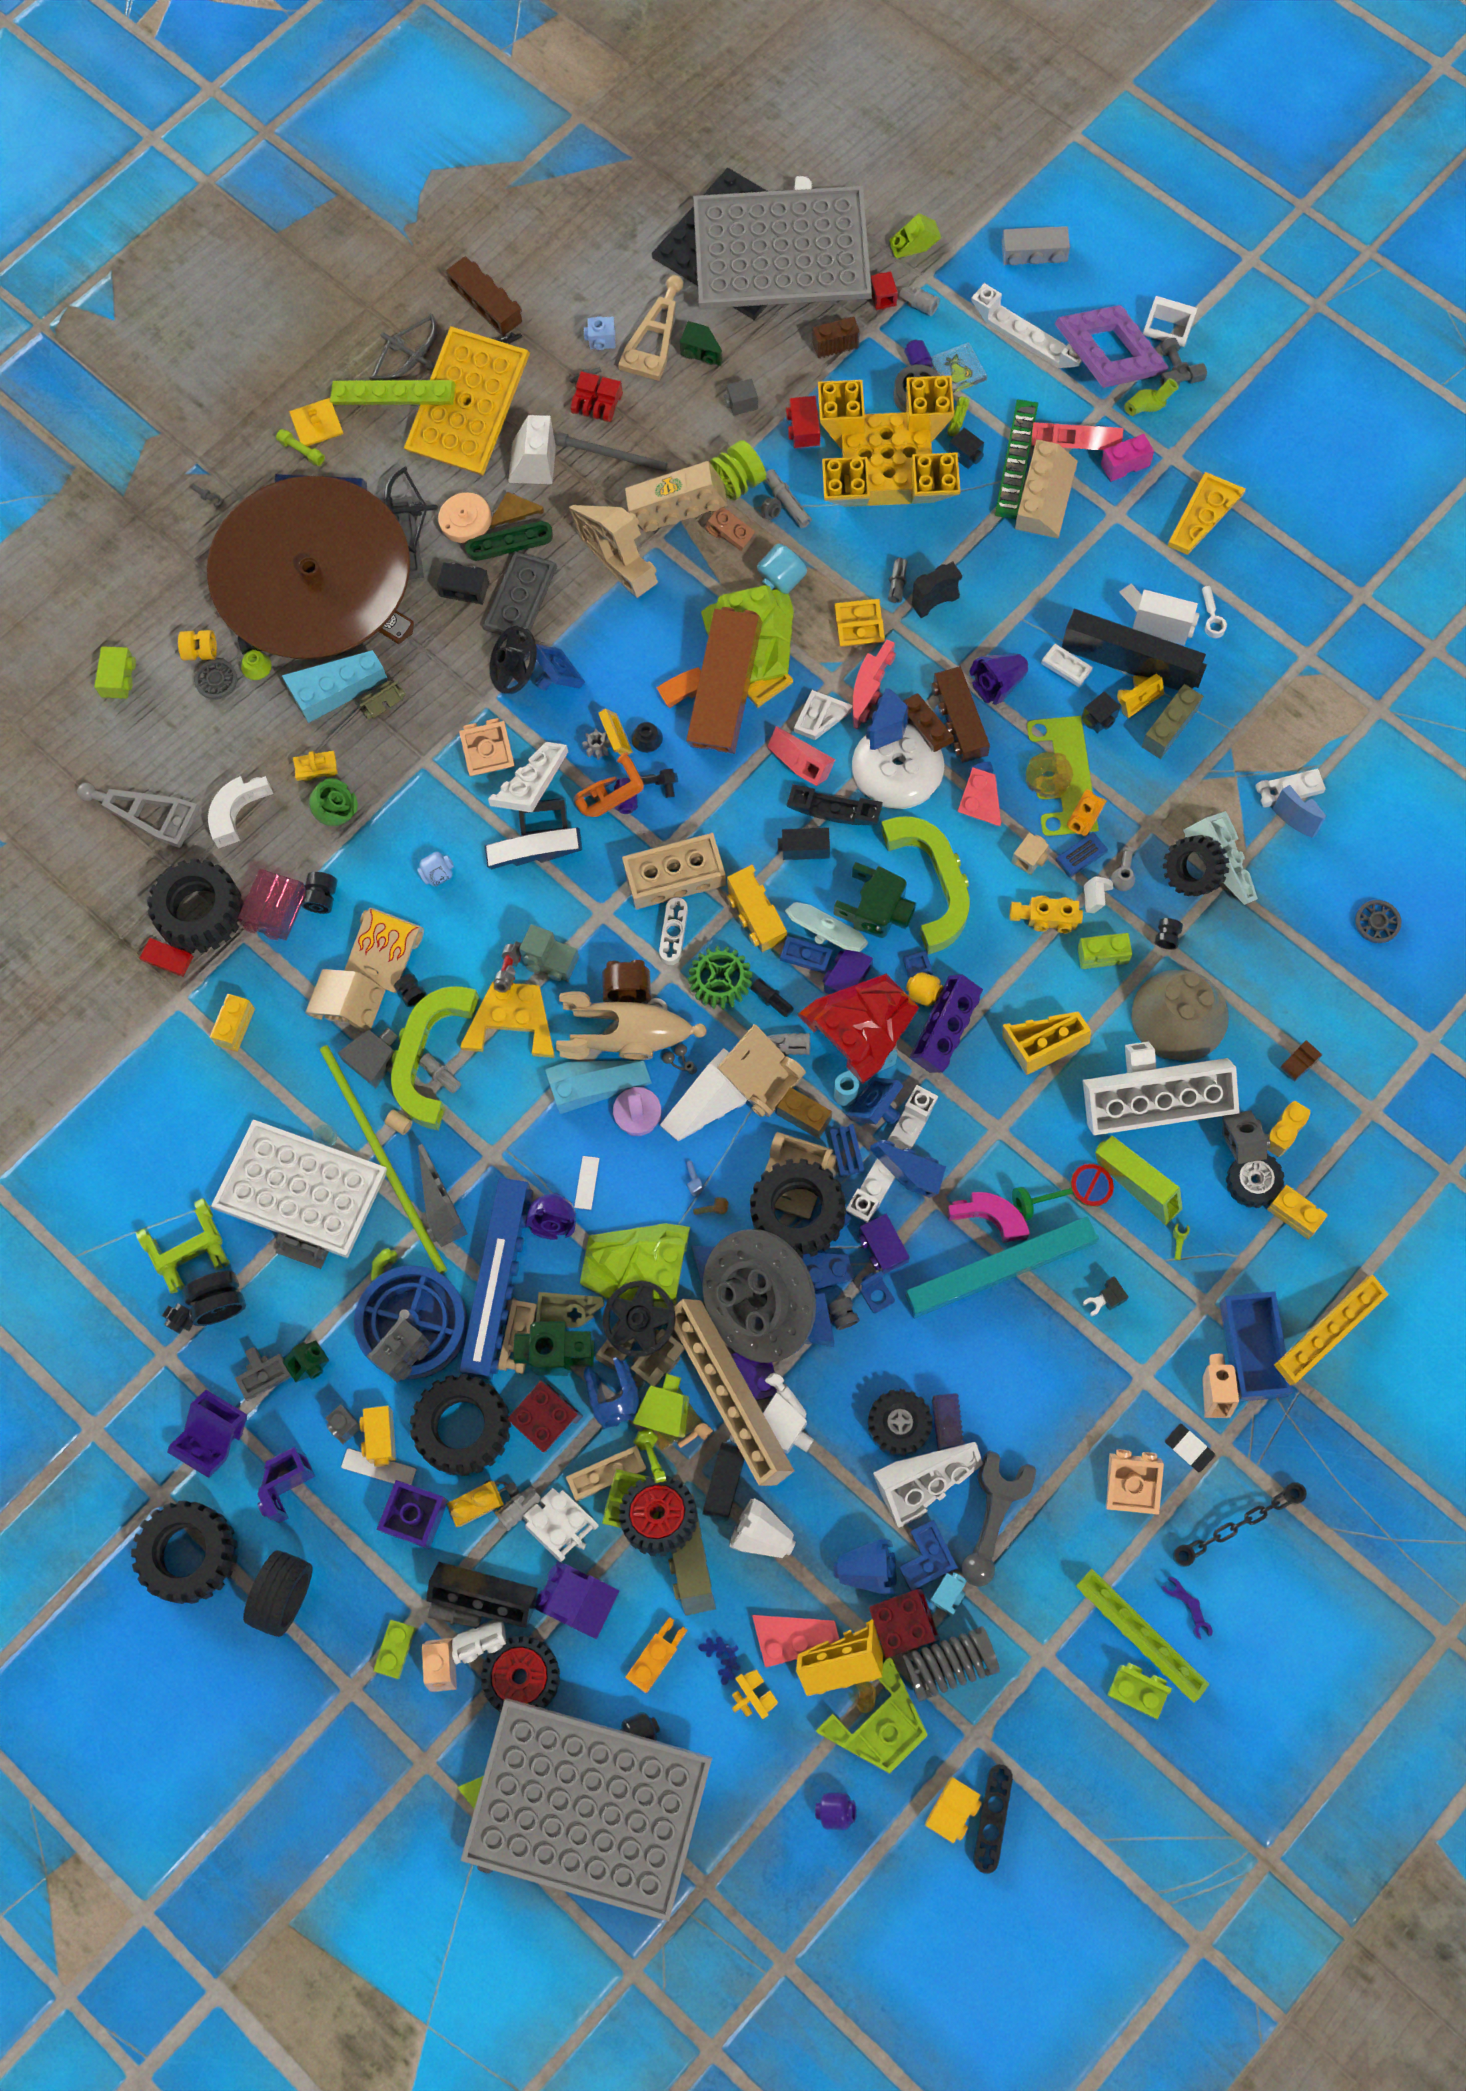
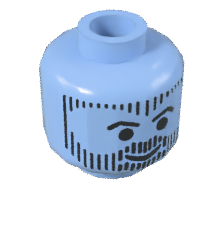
(435, 869)

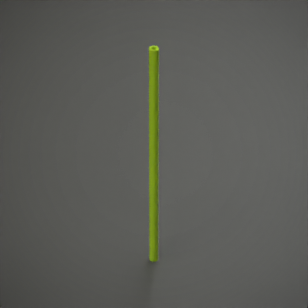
(383, 1160)

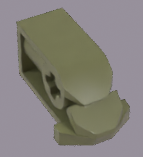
(558, 1308)

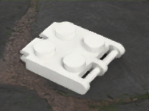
(558, 1523)
(474, 1641)

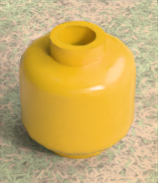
(924, 988)

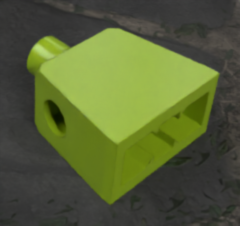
(664, 1408)

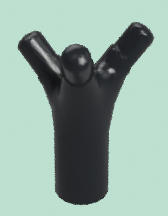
(509, 339)

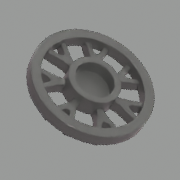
(215, 679)
(1378, 921)

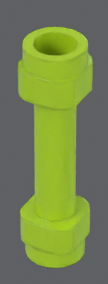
(286, 439)

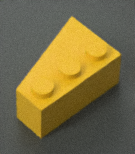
(1046, 1040)

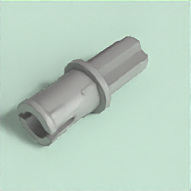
(439, 1073)

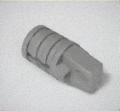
(921, 300)
(792, 1043)
(514, 1509)

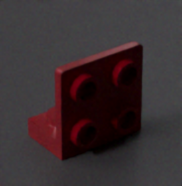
(543, 1416)
(904, 1623)

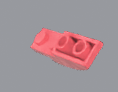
(1077, 435)
(868, 682)

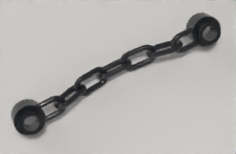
(1286, 1493)

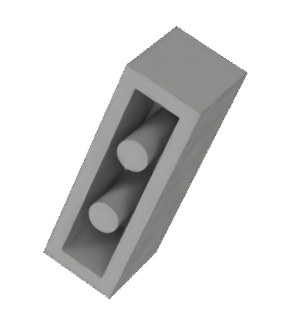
(1035, 245)

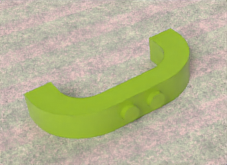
(924, 835)
(413, 1039)

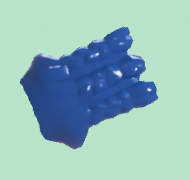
(622, 1409)

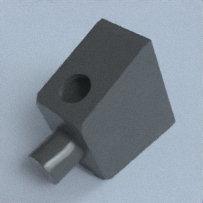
(370, 1055)

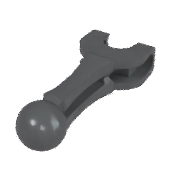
(978, 1567)

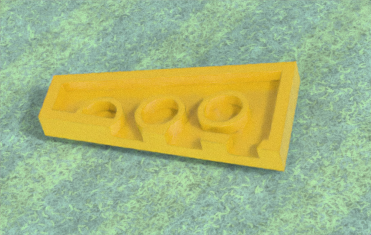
(1206, 508)

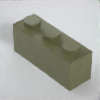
(1172, 721)

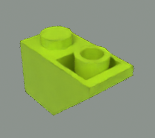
(915, 236)

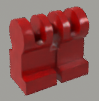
(590, 389)

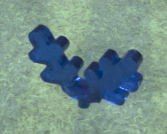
(730, 1663)

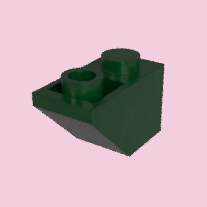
(700, 344)

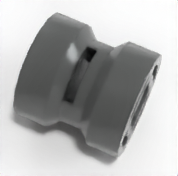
(843, 1313)

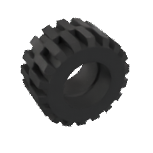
(1177, 867)

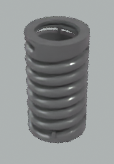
(947, 1655)

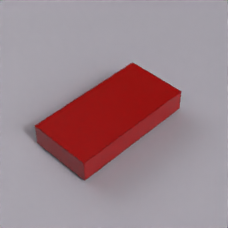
(166, 957)

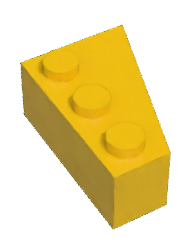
(755, 909)
(841, 1663)

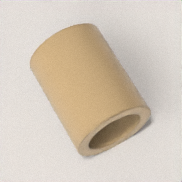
(398, 1122)

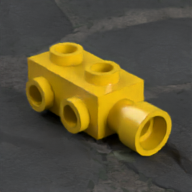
(1054, 916)

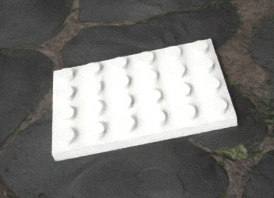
(299, 1188)

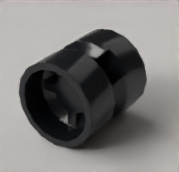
(319, 891)

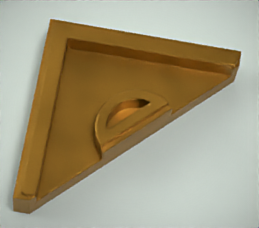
(514, 509)

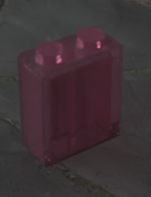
(272, 905)

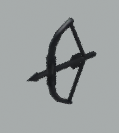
(415, 507)

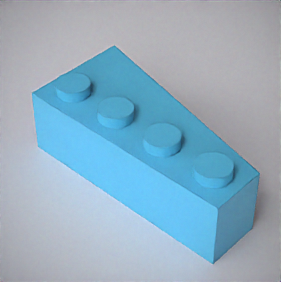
(334, 683)

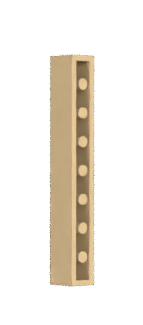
(731, 1394)

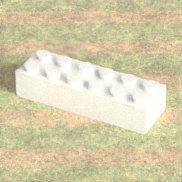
(1161, 1096)

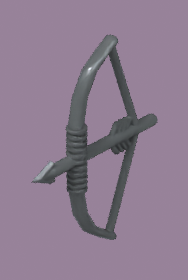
(398, 344)

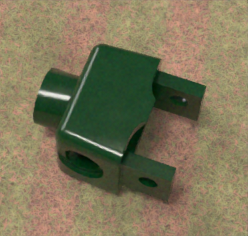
(881, 902)
(566, 1344)

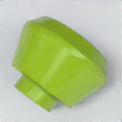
(255, 665)

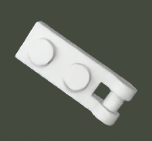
(1304, 784)

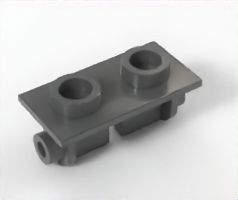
(301, 1251)

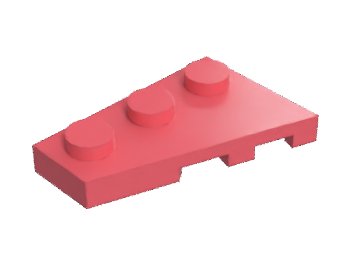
(787, 1637)

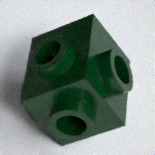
(306, 1361)

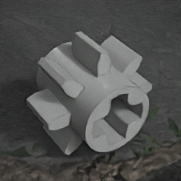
(596, 744)

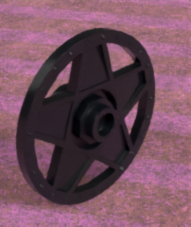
(512, 659)
(639, 1318)

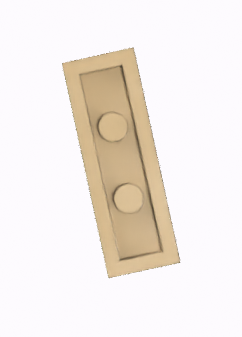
(600, 1475)

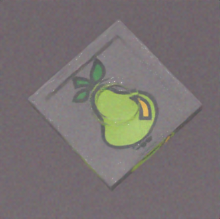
(961, 365)

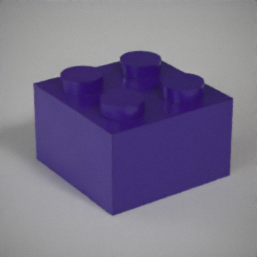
(412, 1514)

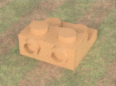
(486, 747)
(1134, 1482)

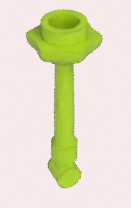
(645, 1441)

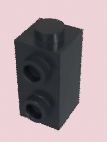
(804, 843)

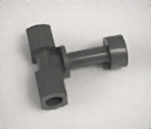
(1181, 370)

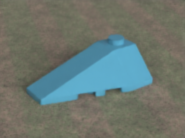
(592, 1081)

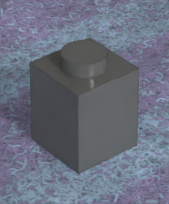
(741, 397)

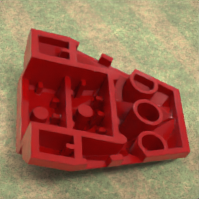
(863, 1022)

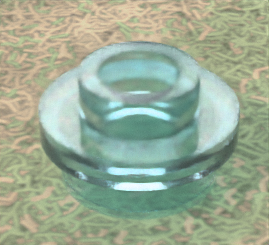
(325, 1129)

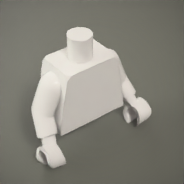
(786, 1417)

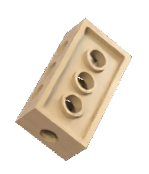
(674, 856)

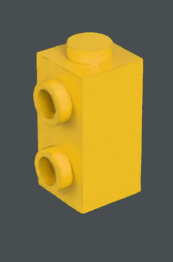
(379, 1435)

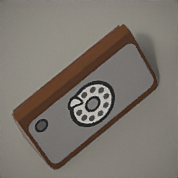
(398, 628)

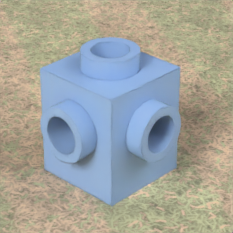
(600, 333)

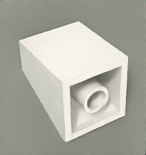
(533, 452)

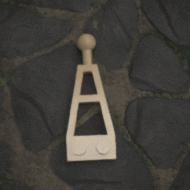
(645, 363)

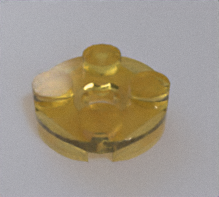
(1049, 762)

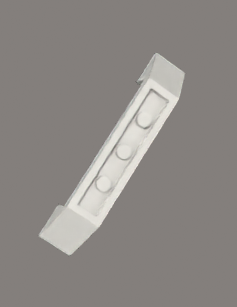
(1021, 331)
(906, 1132)

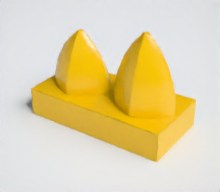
(1144, 693)
(475, 1504)

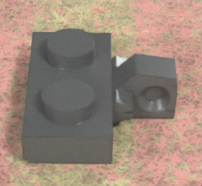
(261, 1374)

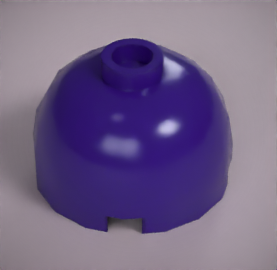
(551, 1217)

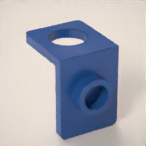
(872, 1283)

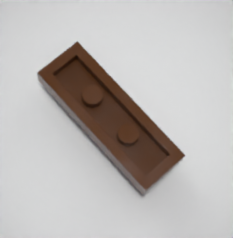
(928, 723)

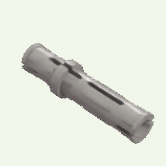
(782, 492)

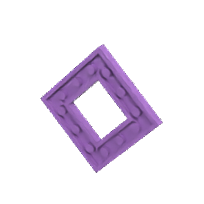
(1078, 332)

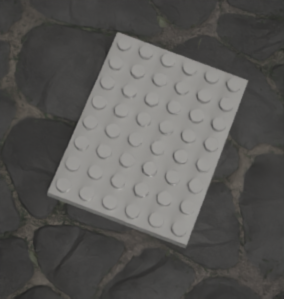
(781, 247)
(586, 1809)

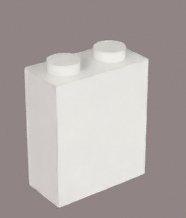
(1166, 617)

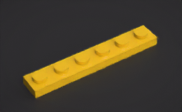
(1331, 1330)

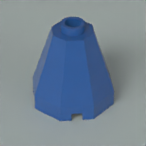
(868, 1568)

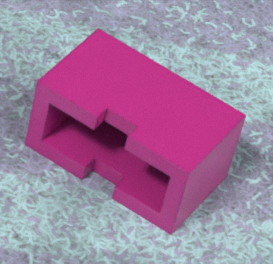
(1127, 457)

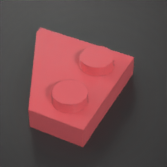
(981, 797)

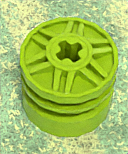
(739, 469)

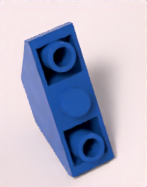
(888, 721)

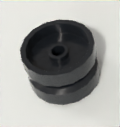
(213, 1298)

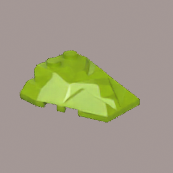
(776, 631)
(636, 1255)

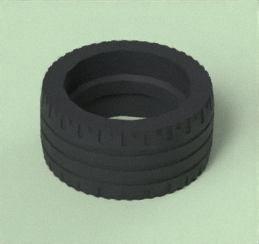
(277, 1593)

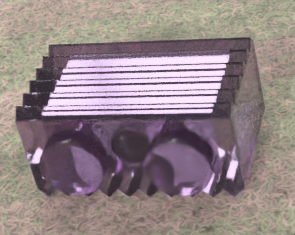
(947, 1421)

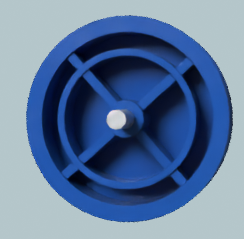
(425, 1302)

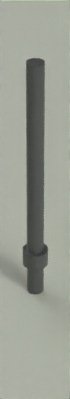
(564, 440)

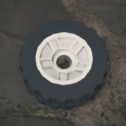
(1255, 1194)

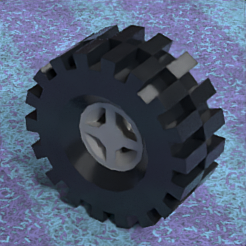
(900, 1409)

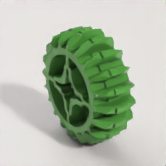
(707, 991)

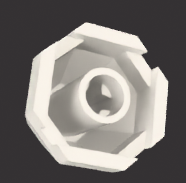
(761, 1532)

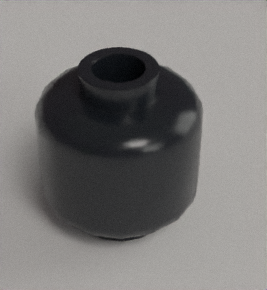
(641, 1726)

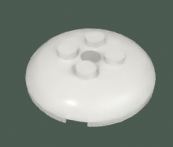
(895, 784)

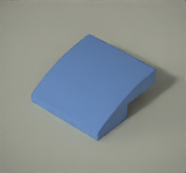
(1301, 816)

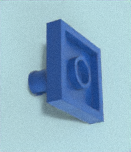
(556, 669)
(876, 1102)

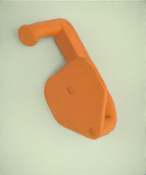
(611, 800)

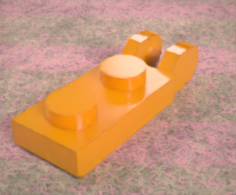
(655, 1657)

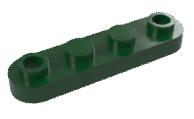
(509, 541)

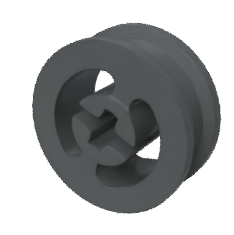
(901, 382)

